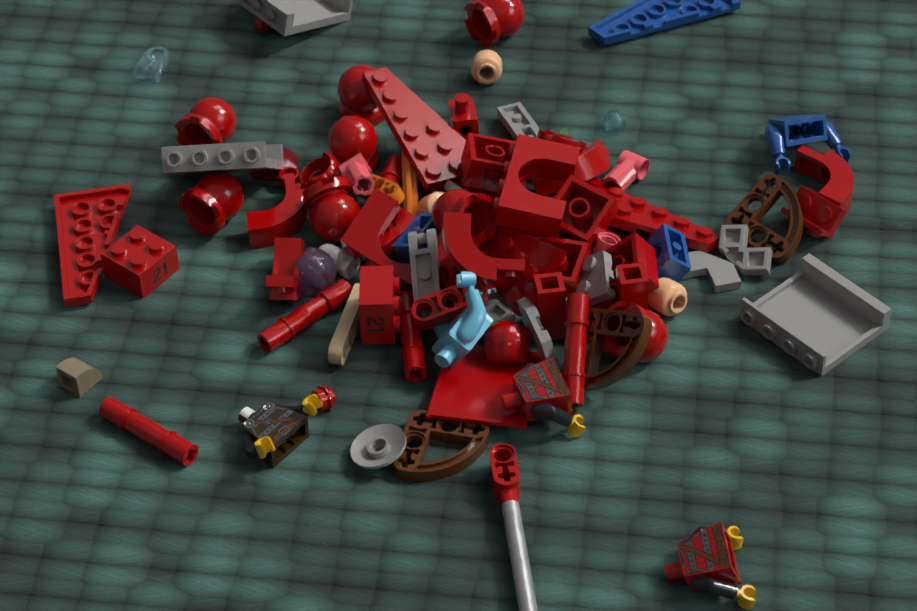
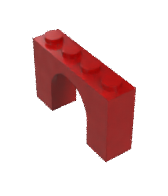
(520, 207)
(366, 233)
(550, 295)

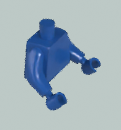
(800, 130)

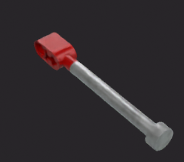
(506, 490)

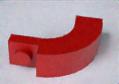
(591, 162)
(830, 171)
(278, 222)
(467, 257)
(285, 275)

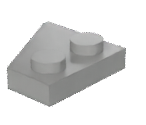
(596, 278)

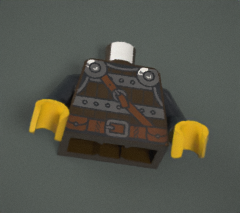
(276, 429)

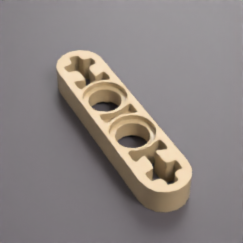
(346, 330)

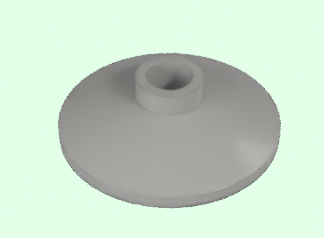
(378, 446)

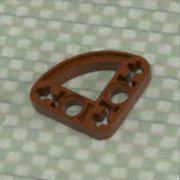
(752, 218)
(628, 359)
(425, 433)

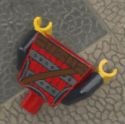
(543, 396)
(710, 564)

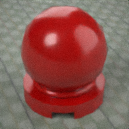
(493, 19)
(355, 96)
(207, 122)
(354, 136)
(464, 201)
(212, 202)
(330, 208)
(657, 340)

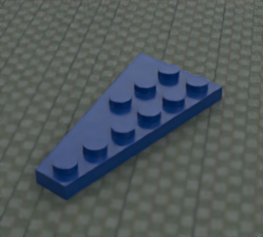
(656, 15)

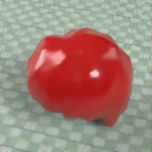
(321, 169)
(507, 342)

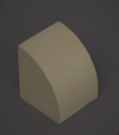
(77, 376)

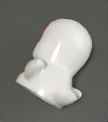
(345, 264)

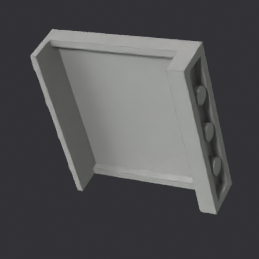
(299, 15)
(222, 157)
(817, 316)

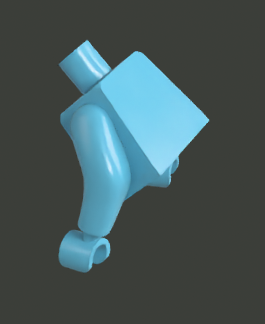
(465, 330)

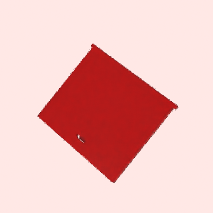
(474, 389)

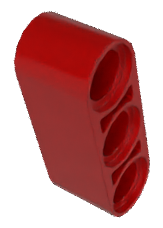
(440, 314)

